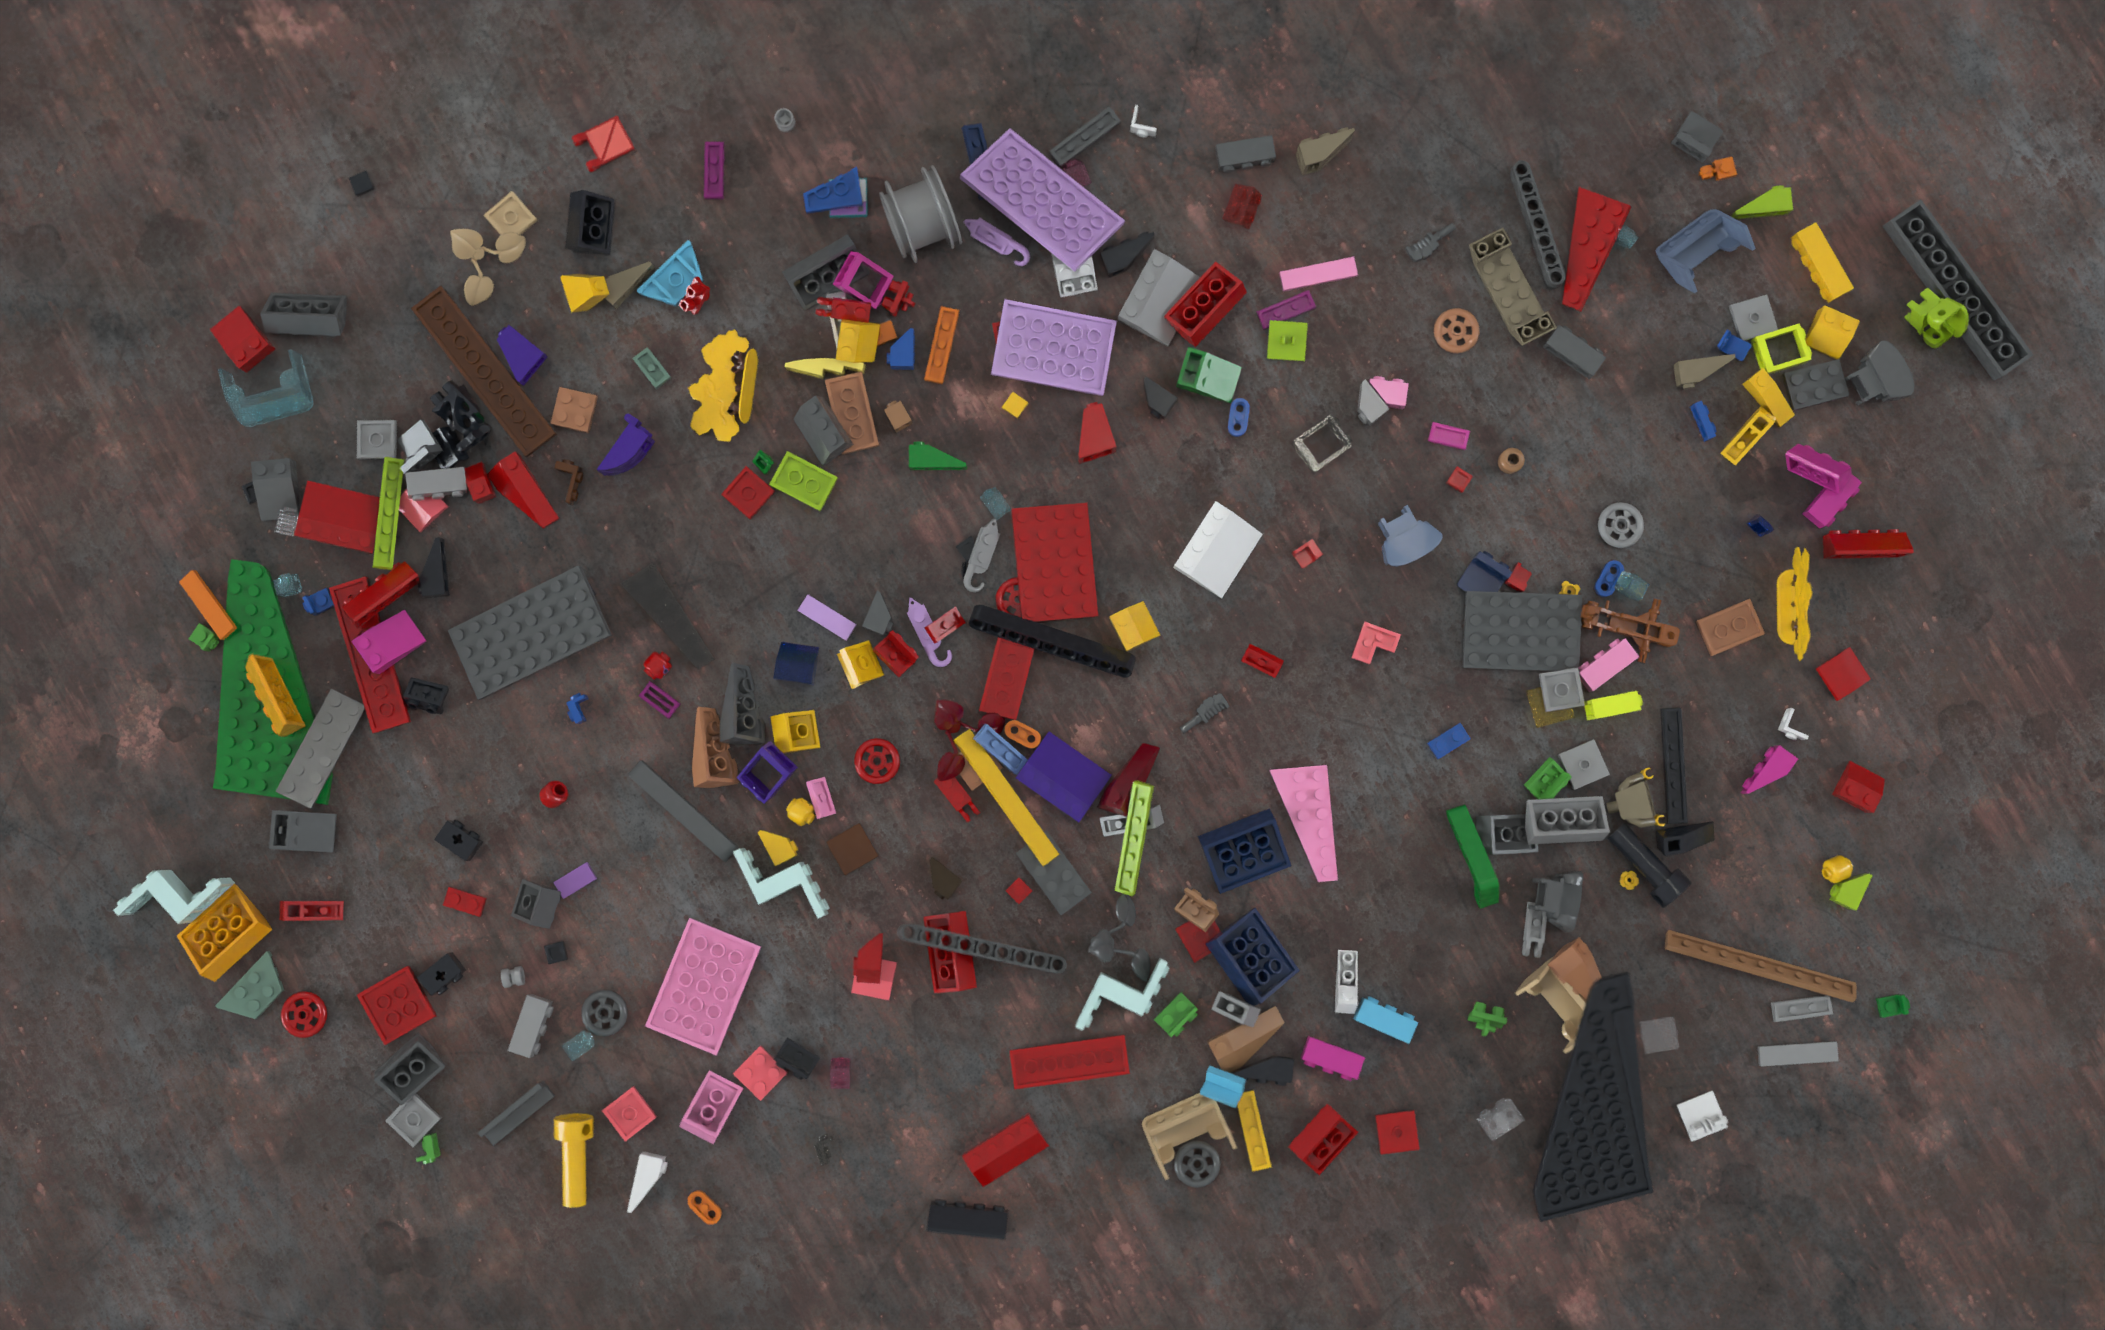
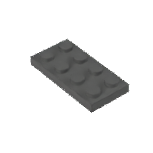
(1056, 878)

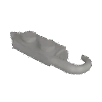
(981, 554)

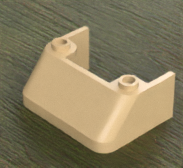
(1560, 997)
(1182, 1123)

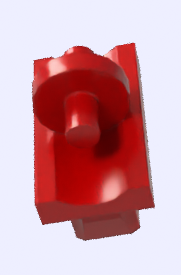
(695, 296)
(894, 305)

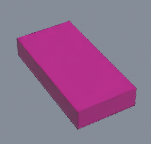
(1448, 436)

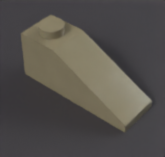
(625, 282)
(1693, 371)

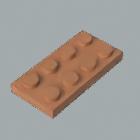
(853, 410)

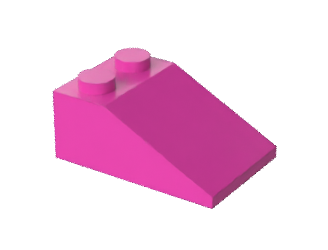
(389, 642)

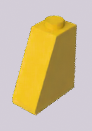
(584, 291)

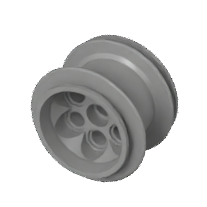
(920, 214)

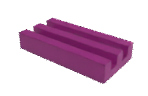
(672, 709)

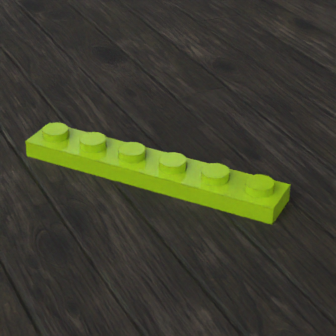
(388, 513)
(1134, 838)

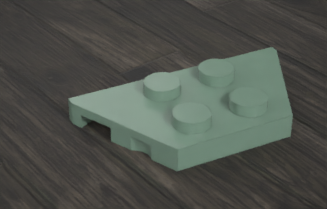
(254, 990)

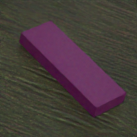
(714, 170)
(1286, 309)

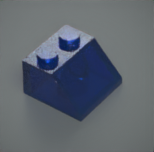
(796, 663)

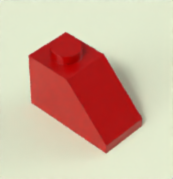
(479, 483)

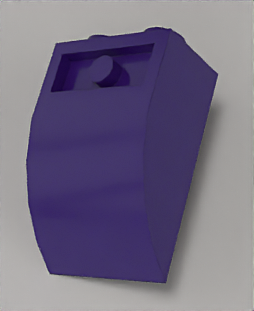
(628, 449)

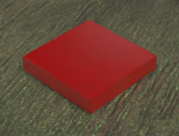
(748, 492)
(1196, 939)

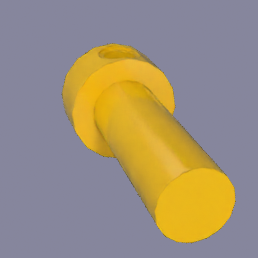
(573, 1132)

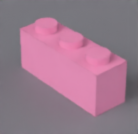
(1607, 664)

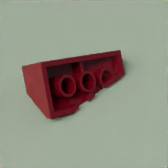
(1118, 793)

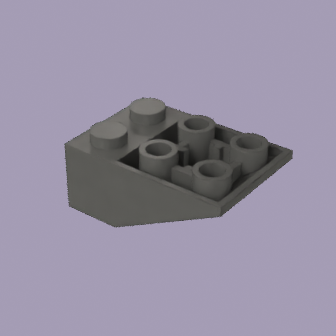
(302, 831)

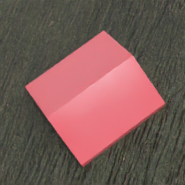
(421, 512)
(880, 990)

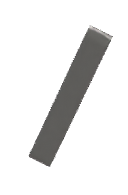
(1537, 215)
(683, 810)

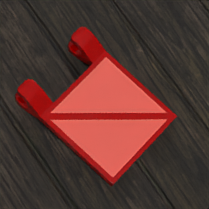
(607, 142)

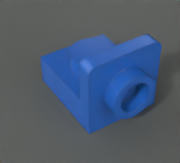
(318, 602)

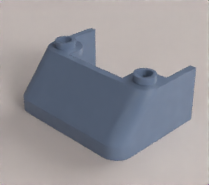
(1700, 240)

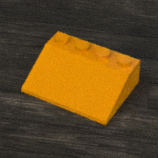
(274, 695)
(223, 933)

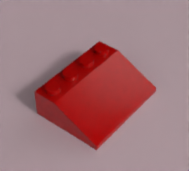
(338, 517)

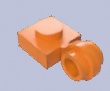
(1721, 168)

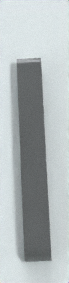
(991, 948)

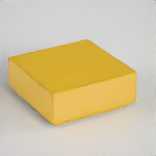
(1015, 405)

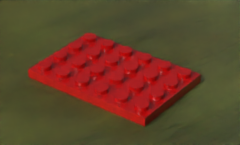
(1054, 562)

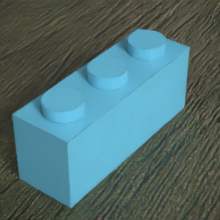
(1386, 1019)

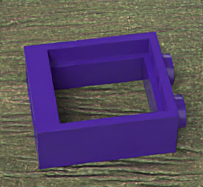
(778, 761)

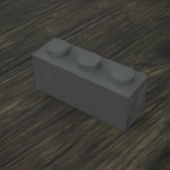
(1245, 154)
(1574, 351)

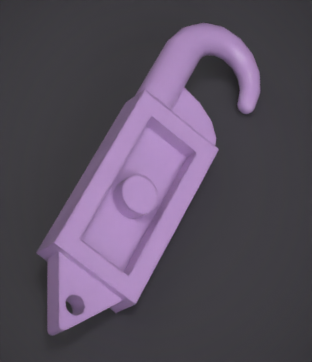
(996, 239)
(920, 618)

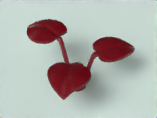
(948, 718)

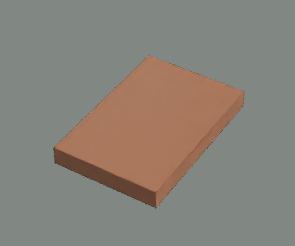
(1730, 627)

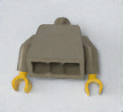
(1635, 801)

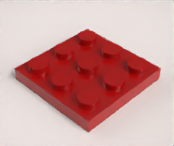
(396, 1005)

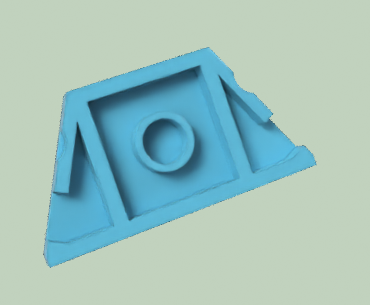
(673, 277)

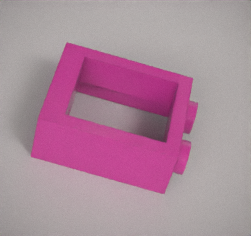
(848, 271)

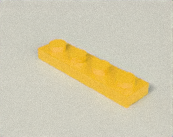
(1253, 1131)

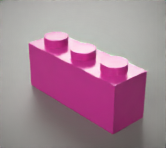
(1828, 503)
(1332, 1058)

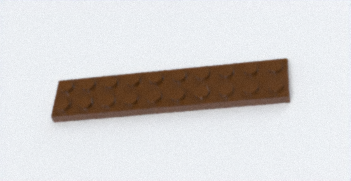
(483, 371)

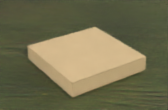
(510, 215)

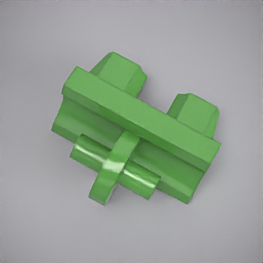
(1486, 1021)

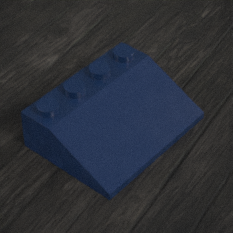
(1244, 850)
(1252, 957)

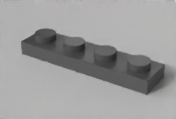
(1085, 136)

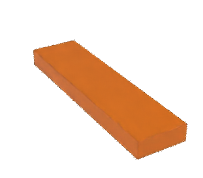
(941, 345)
(208, 604)

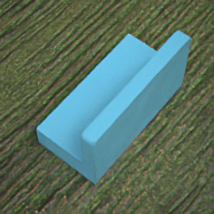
(1223, 1086)

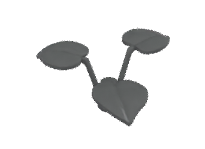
(1103, 942)

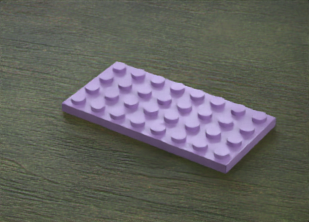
(1042, 199)

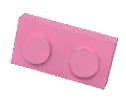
(821, 797)

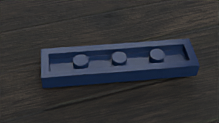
(975, 143)

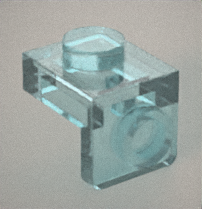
(995, 503)
(578, 1045)

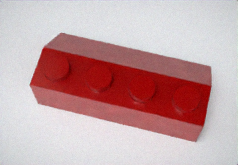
(1205, 304)
(1866, 545)
(380, 594)
(950, 969)
(1005, 1150)

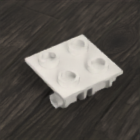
(1702, 1116)

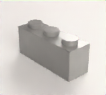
(436, 483)
(531, 1026)

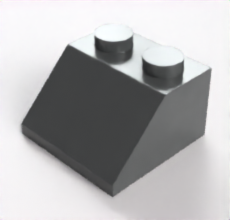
(536, 904)

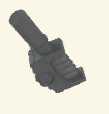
(1428, 244)
(1205, 711)

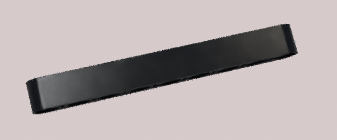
(1052, 641)

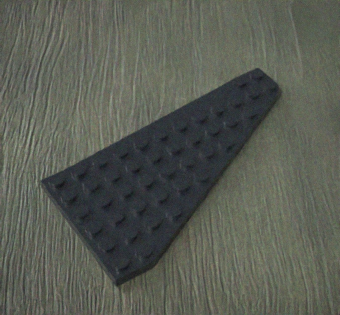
(1598, 1126)

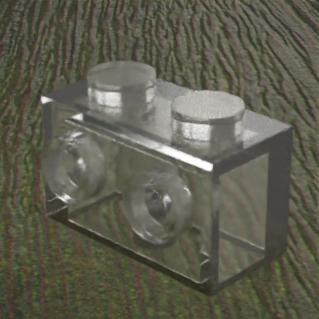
(1500, 1119)

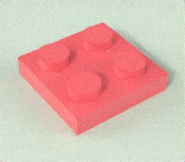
(760, 1073)
(629, 1113)

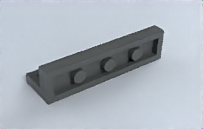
(517, 1113)

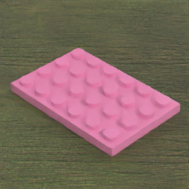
(703, 986)

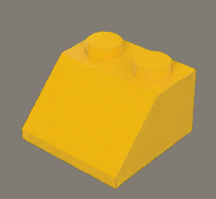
(1831, 332)
(857, 341)
(1134, 626)
(795, 731)

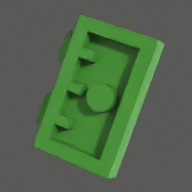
(1176, 1015)

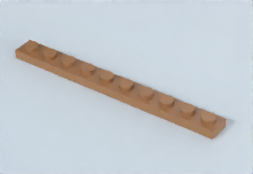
(1760, 966)

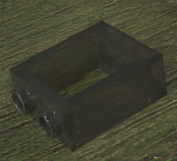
(1307, 456)

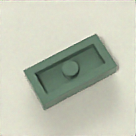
(651, 368)

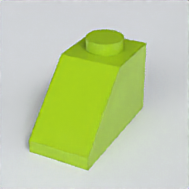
(1850, 891)

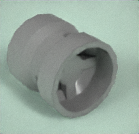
(783, 116)
(512, 977)

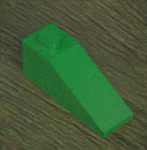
(929, 458)

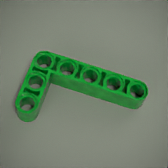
(1485, 880)

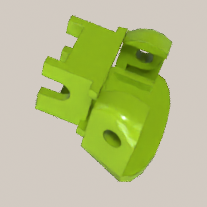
(1943, 315)

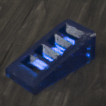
(1760, 525)

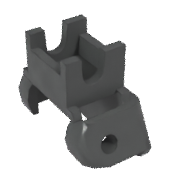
(1882, 375)
(1560, 899)

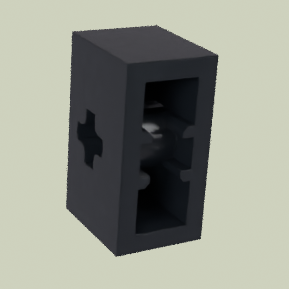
(448, 838)
(431, 977)

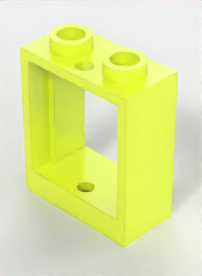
(1763, 356)
(1613, 705)

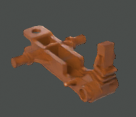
(1627, 625)

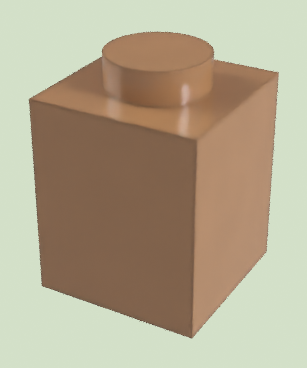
(898, 415)

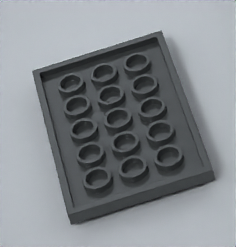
(1522, 631)

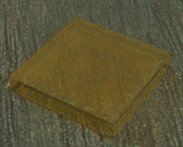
(1538, 710)

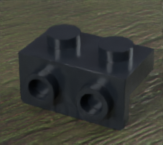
(796, 1059)

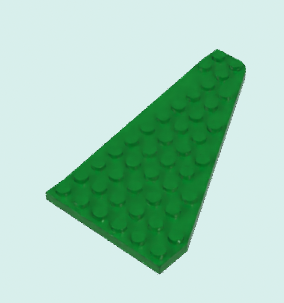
(248, 750)

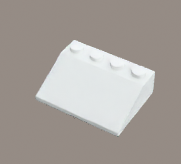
(1218, 550)

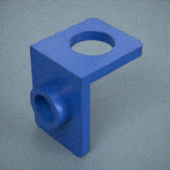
(1733, 345)

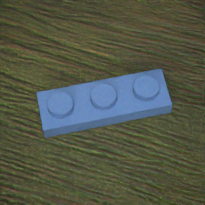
(1000, 749)

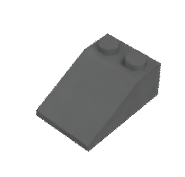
(275, 486)
(1504, 834)

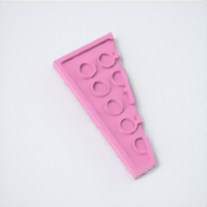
(1309, 807)

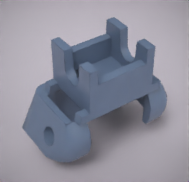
(1407, 539)

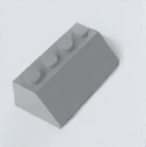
(1566, 820)

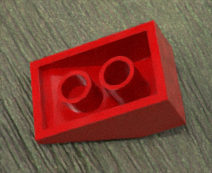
(242, 339)

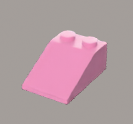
(711, 1107)

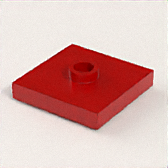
(1397, 1132)

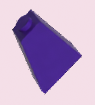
(520, 354)

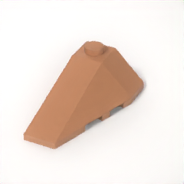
(711, 758)

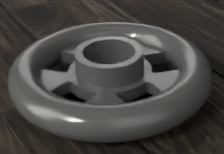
(588, 1010)
(1212, 1169)

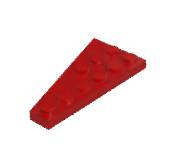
(1593, 236)

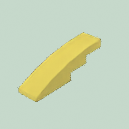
(818, 367)

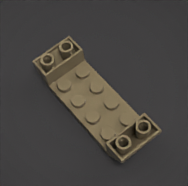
(1509, 288)

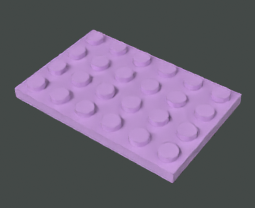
(1053, 347)

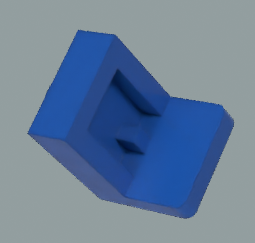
(575, 712)

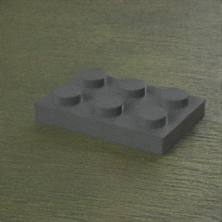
(1815, 385)

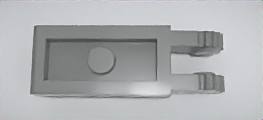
(1534, 931)

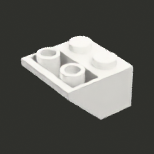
(1074, 282)

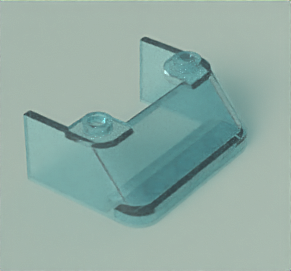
(288, 400)

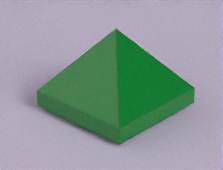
(763, 461)

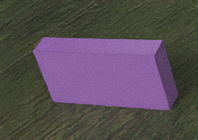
(575, 880)

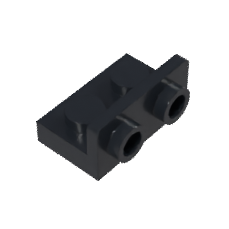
(450, 455)
(425, 695)

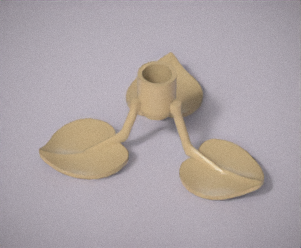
(468, 243)

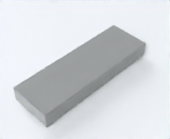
(1801, 1008)

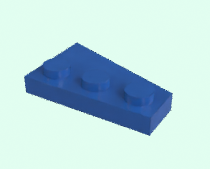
(836, 194)

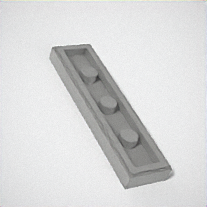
(1798, 1053)

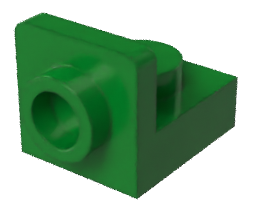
(1893, 1005)

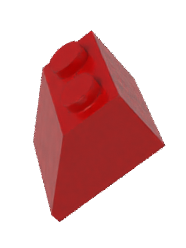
(1860, 788)
(869, 961)

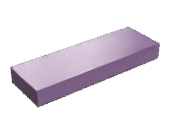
(827, 617)

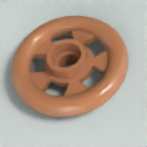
(1451, 315)

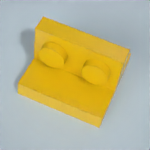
(860, 664)

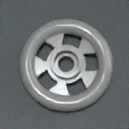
(1622, 541)

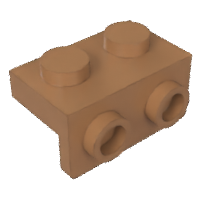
(1196, 909)

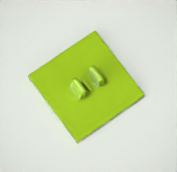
(1287, 340)

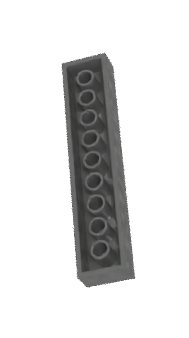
(1949, 275)

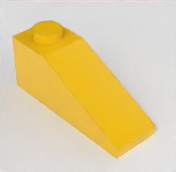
(1769, 396)
(1748, 435)

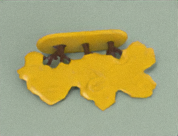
(718, 389)
(1793, 604)

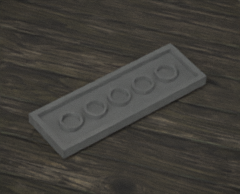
(321, 749)

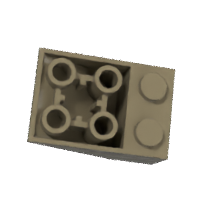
(1316, 153)

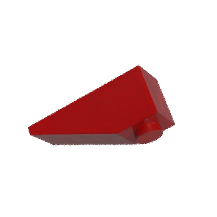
(311, 910)

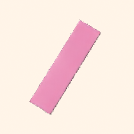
(1318, 274)

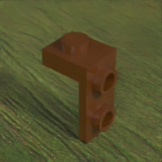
(577, 476)

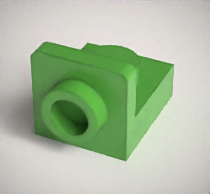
(204, 638)
(431, 1146)

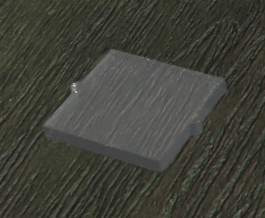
(1659, 1035)

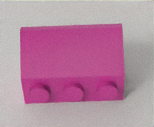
(1818, 467)

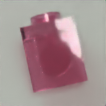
(1077, 171)
(840, 1073)

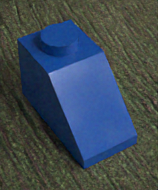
(903, 352)

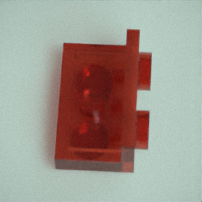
(1242, 205)

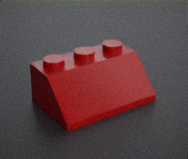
(1323, 1139)

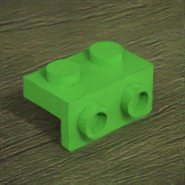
(1547, 780)

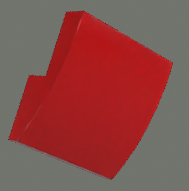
(1843, 673)

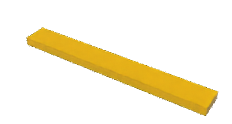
(1006, 797)

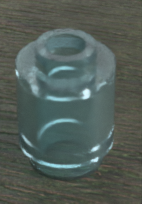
(1626, 237)

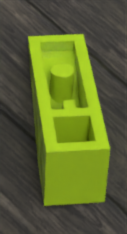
(1772, 203)

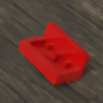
(896, 653)

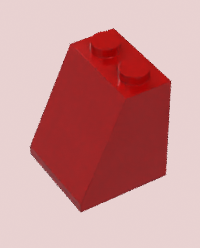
(1096, 434)

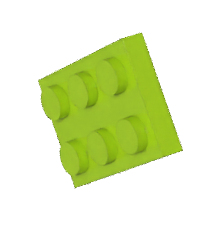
(803, 481)

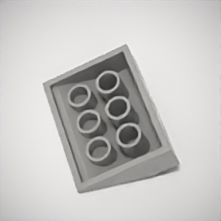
(1154, 294)

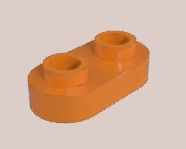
(1023, 733)
(702, 1209)

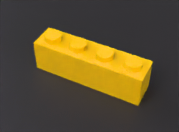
(1821, 262)

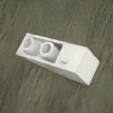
(1346, 982)

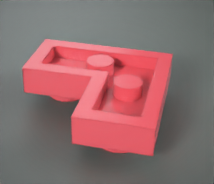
(1372, 637)

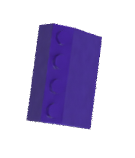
(1063, 776)

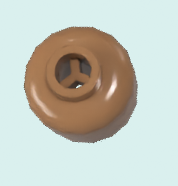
(1513, 455)

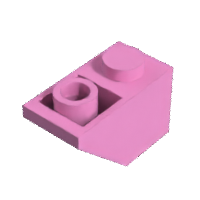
(1391, 392)

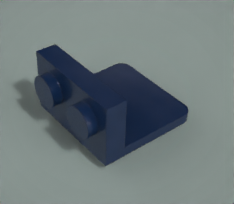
(1484, 574)

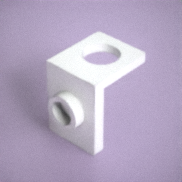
(1141, 130)
(1790, 733)

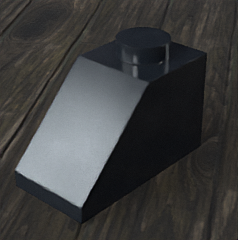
(1158, 399)

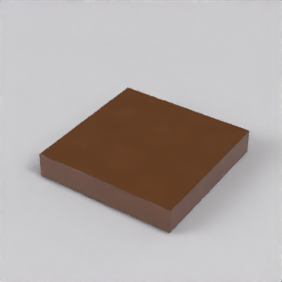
(852, 849)

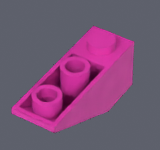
(1774, 766)

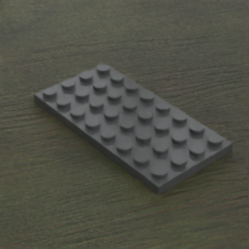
(529, 632)

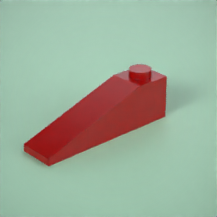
(520, 487)

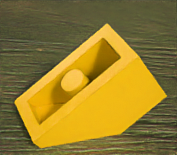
(778, 847)

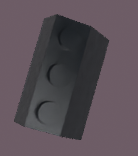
(590, 223)

